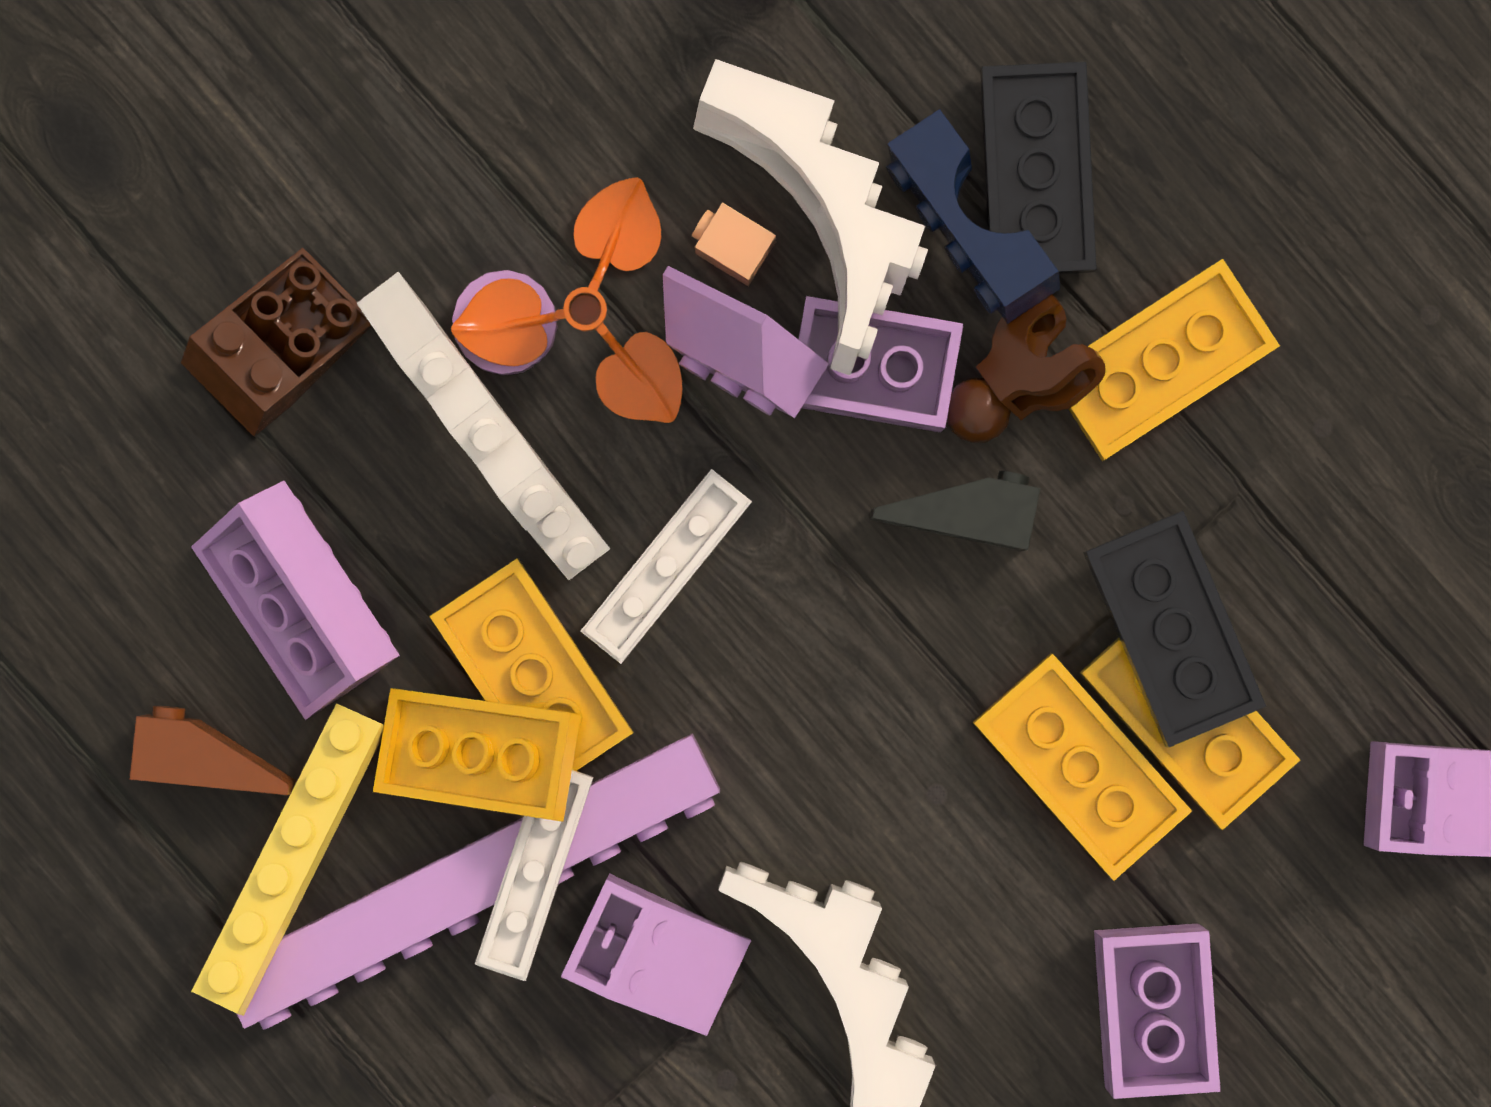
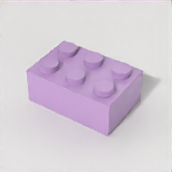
(905, 375)
(1157, 1011)

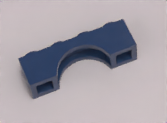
(1008, 266)

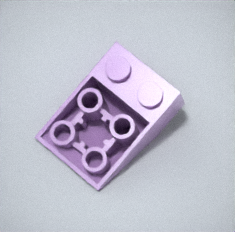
(1428, 800)
(655, 956)

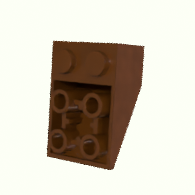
(275, 341)

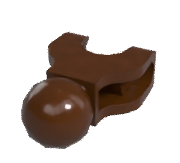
(1021, 376)

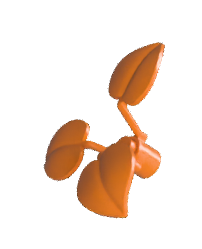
(507, 326)

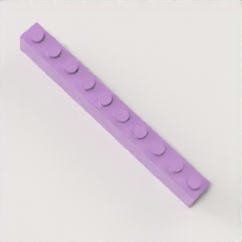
(468, 881)

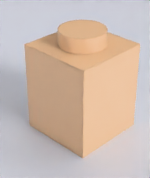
(733, 243)

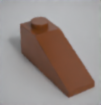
(195, 754)

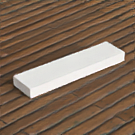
(666, 566)
(530, 886)

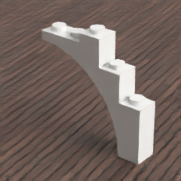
(792, 140)
(481, 426)
(867, 996)

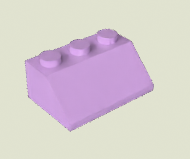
(737, 346)

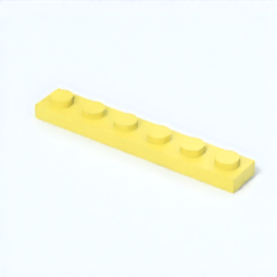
(289, 860)

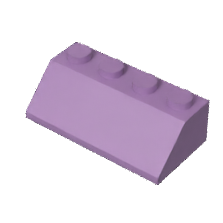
(294, 599)

